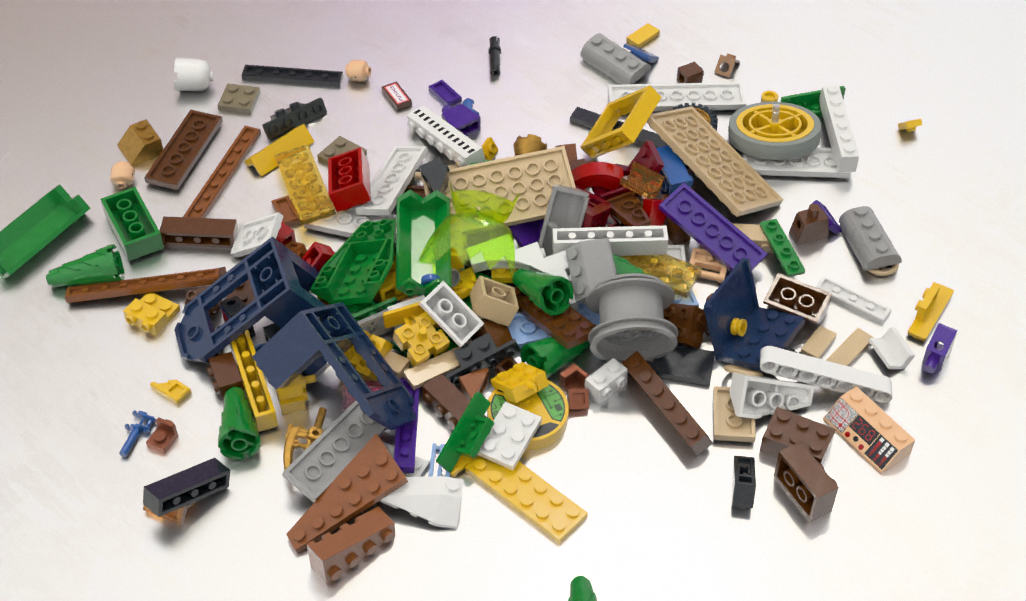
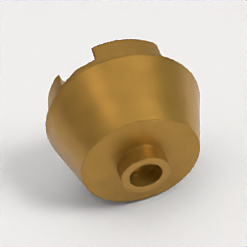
(528, 144)

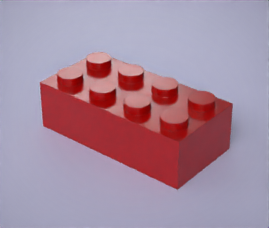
(349, 179)

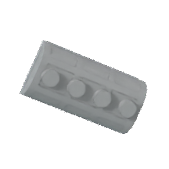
(613, 60)
(564, 210)
(868, 238)

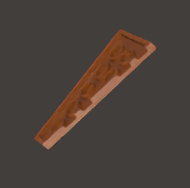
(359, 486)

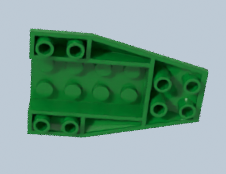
(358, 265)

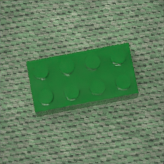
(132, 223)

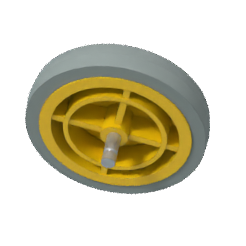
(774, 130)

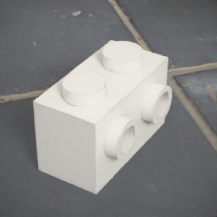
(606, 381)

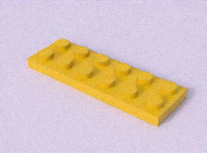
(530, 497)

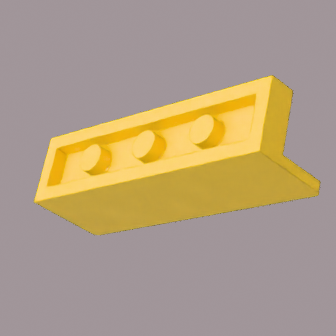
(265, 158)

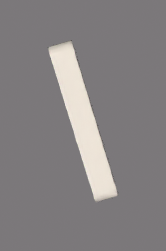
(824, 373)

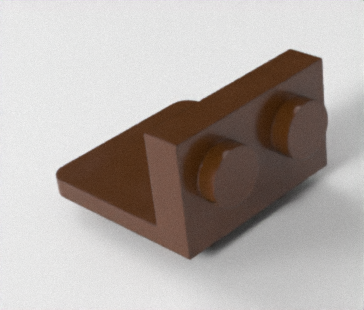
(689, 321)

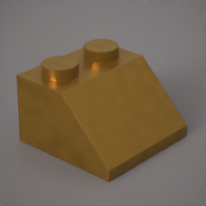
(140, 143)

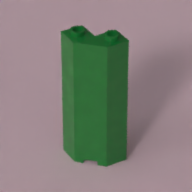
(415, 224)
(38, 228)

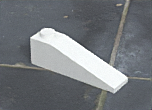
(760, 396)
(430, 498)

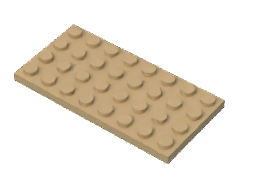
(714, 161)
(527, 173)

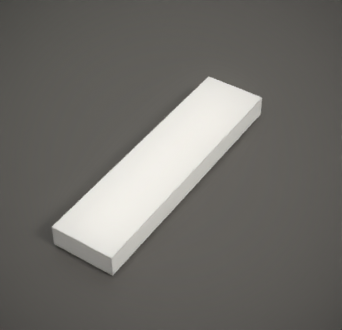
(855, 300)

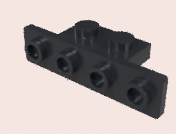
(294, 116)
(480, 354)

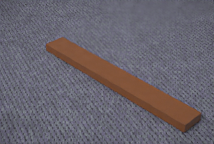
(223, 173)
(142, 285)

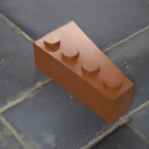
(350, 544)

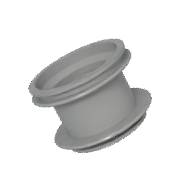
(631, 317)

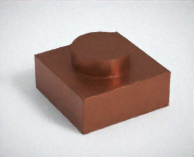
(578, 399)

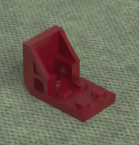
(647, 156)
(596, 211)

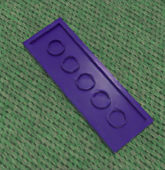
(710, 228)

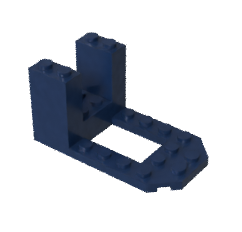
(280, 292)
(319, 340)

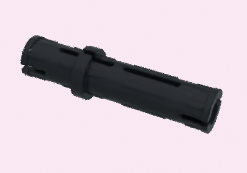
(494, 52)

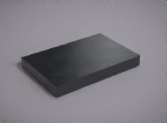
(686, 365)

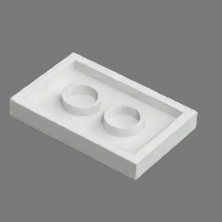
(255, 233)
(509, 435)

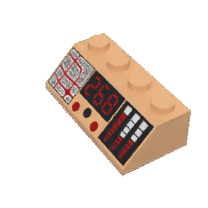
(869, 430)

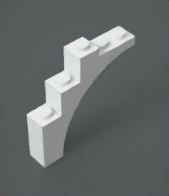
(531, 258)

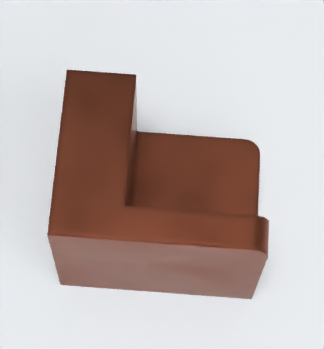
(572, 378)

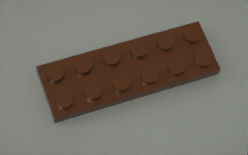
(183, 149)
(566, 328)

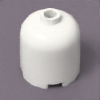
(192, 74)

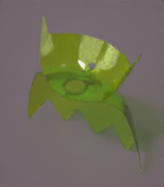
(473, 234)

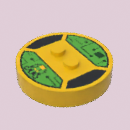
(547, 403)

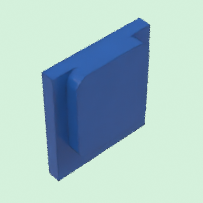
(638, 52)

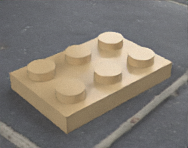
(726, 423)

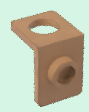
(730, 59)

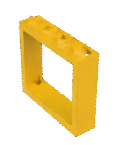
(639, 105)

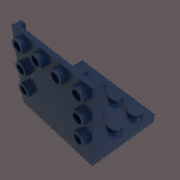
(765, 327)

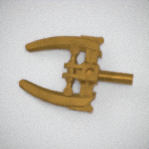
(310, 436)

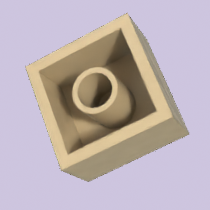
(494, 301)

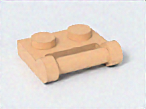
(707, 261)

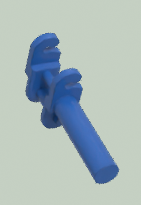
(135, 430)

